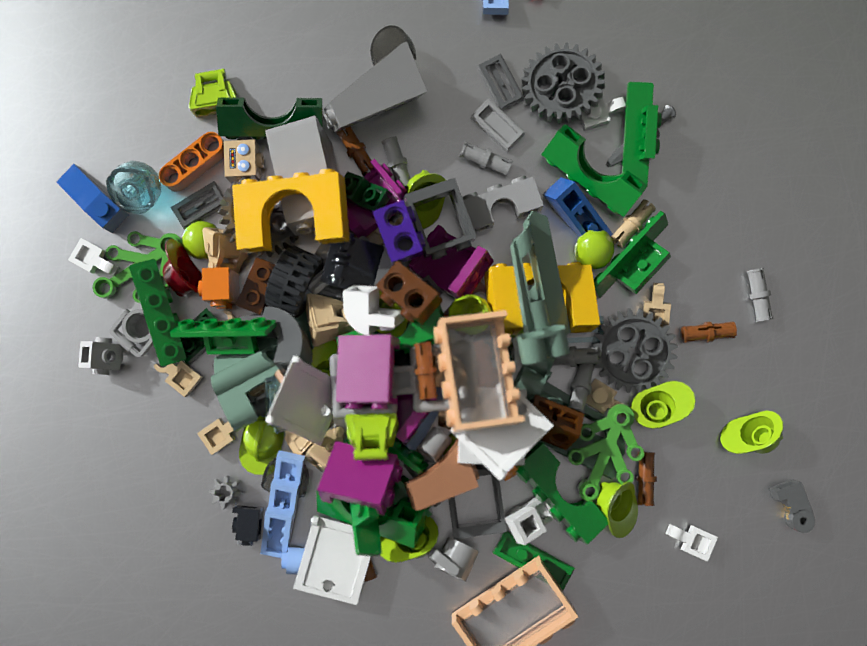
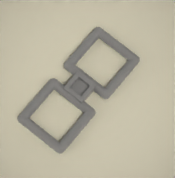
(404, 383)

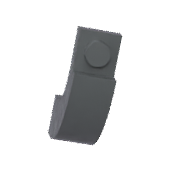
(290, 336)

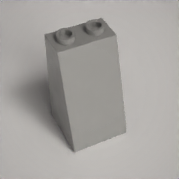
(380, 89)
(297, 149)

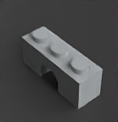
(520, 195)

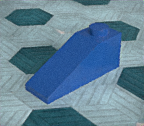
(92, 199)
(574, 207)

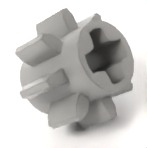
(220, 497)

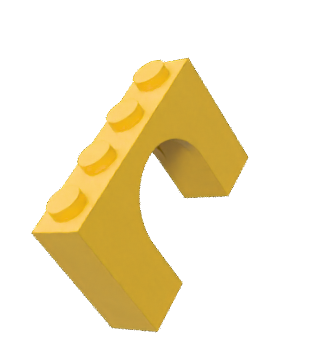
(257, 199)
(577, 290)

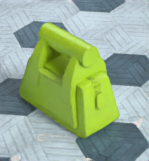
(205, 96)
(371, 431)

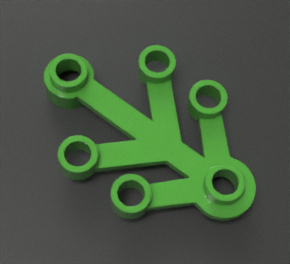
(125, 275)
(607, 449)

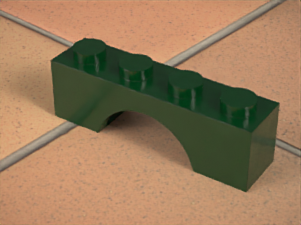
(238, 120)

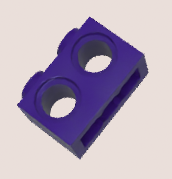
(394, 234)

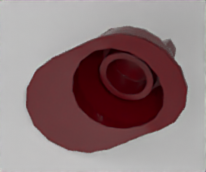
(180, 270)

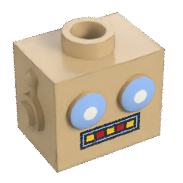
(242, 159)

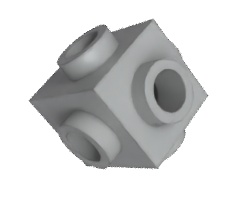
(100, 356)

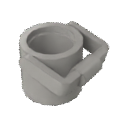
(134, 331)
(455, 558)

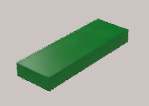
(521, 554)

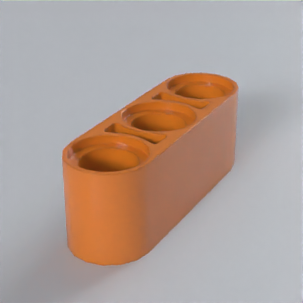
(180, 163)

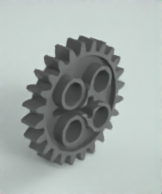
(582, 93)
(280, 239)
(656, 359)

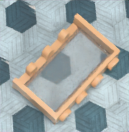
(477, 372)
(517, 610)

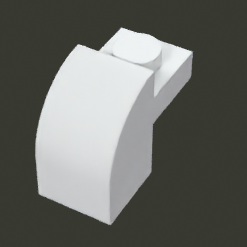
(363, 310)
(528, 520)

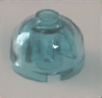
(134, 186)

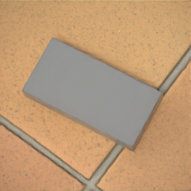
(497, 125)

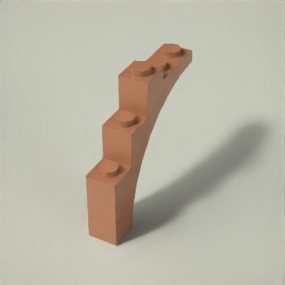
(442, 480)

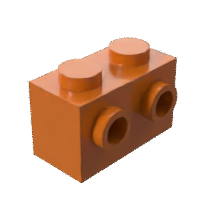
(219, 287)

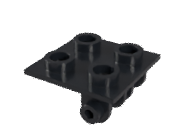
(352, 263)

